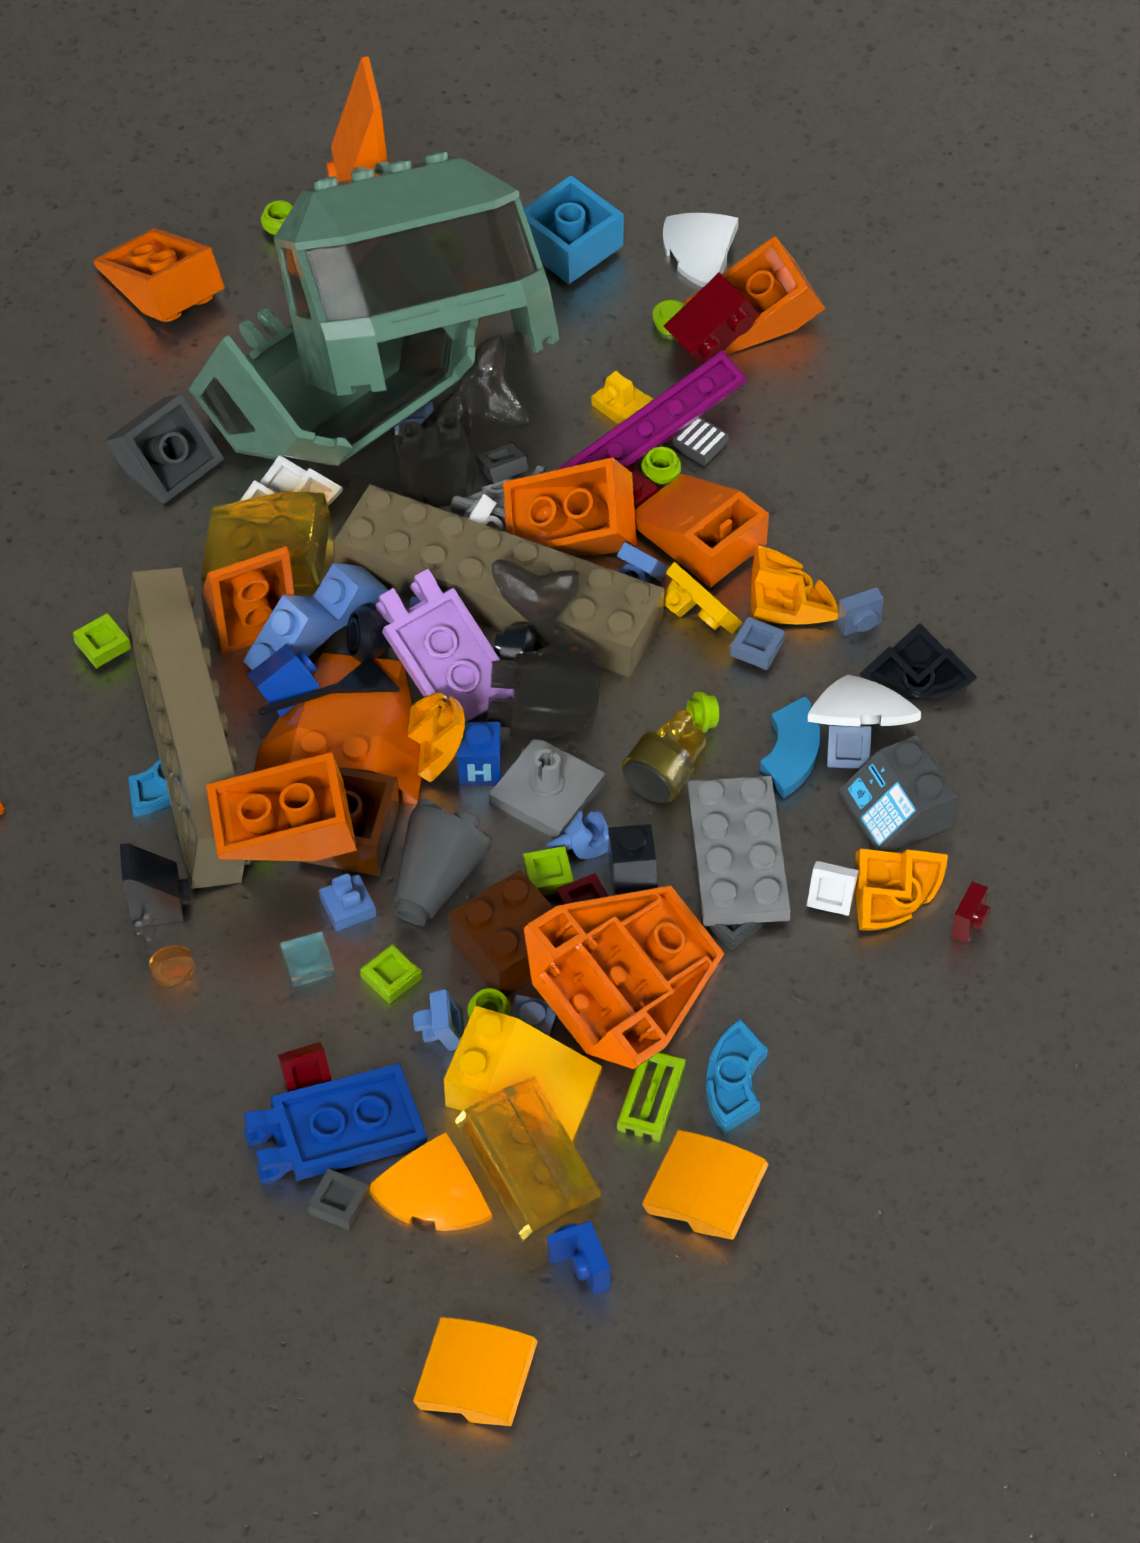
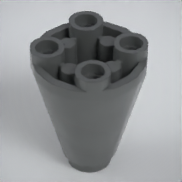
(436, 859)

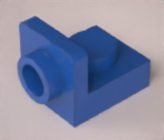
(585, 1250)

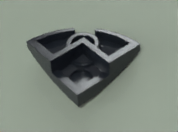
(919, 667)

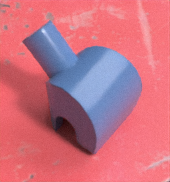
(585, 836)

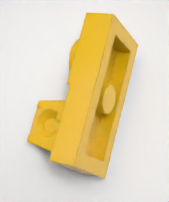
(619, 398)
(686, 592)

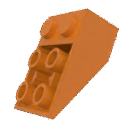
(703, 526)

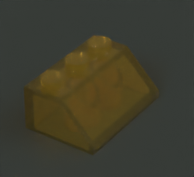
(527, 1156)

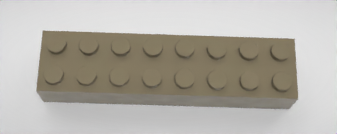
(404, 537)
(183, 714)

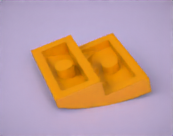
(705, 1184)
(475, 1371)

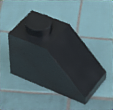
(632, 858)
(152, 887)

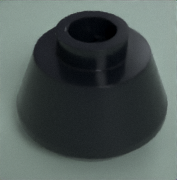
(365, 634)
(516, 640)

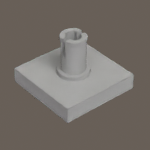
(547, 788)

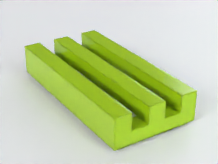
(642, 1126)

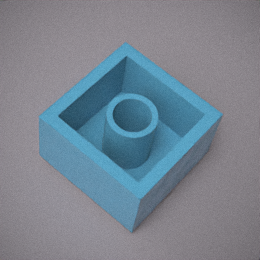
(574, 228)

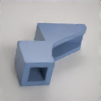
(309, 620)

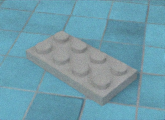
(738, 851)

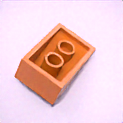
(162, 273)
(775, 290)
(574, 508)
(243, 596)
(283, 813)

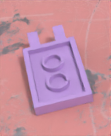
(441, 645)

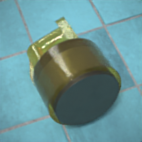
(664, 760)

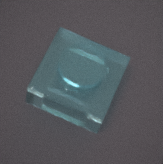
(307, 959)

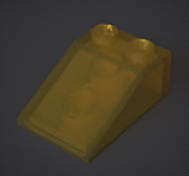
(269, 523)

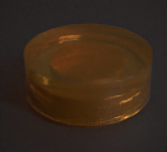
(171, 965)

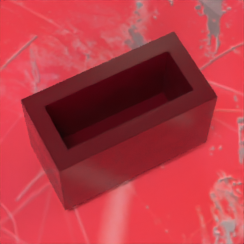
(712, 319)

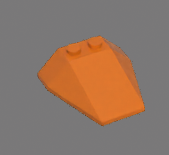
(360, 130)
(359, 728)
(621, 970)

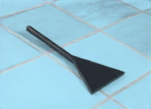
(362, 679)

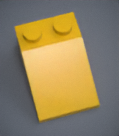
(505, 1051)

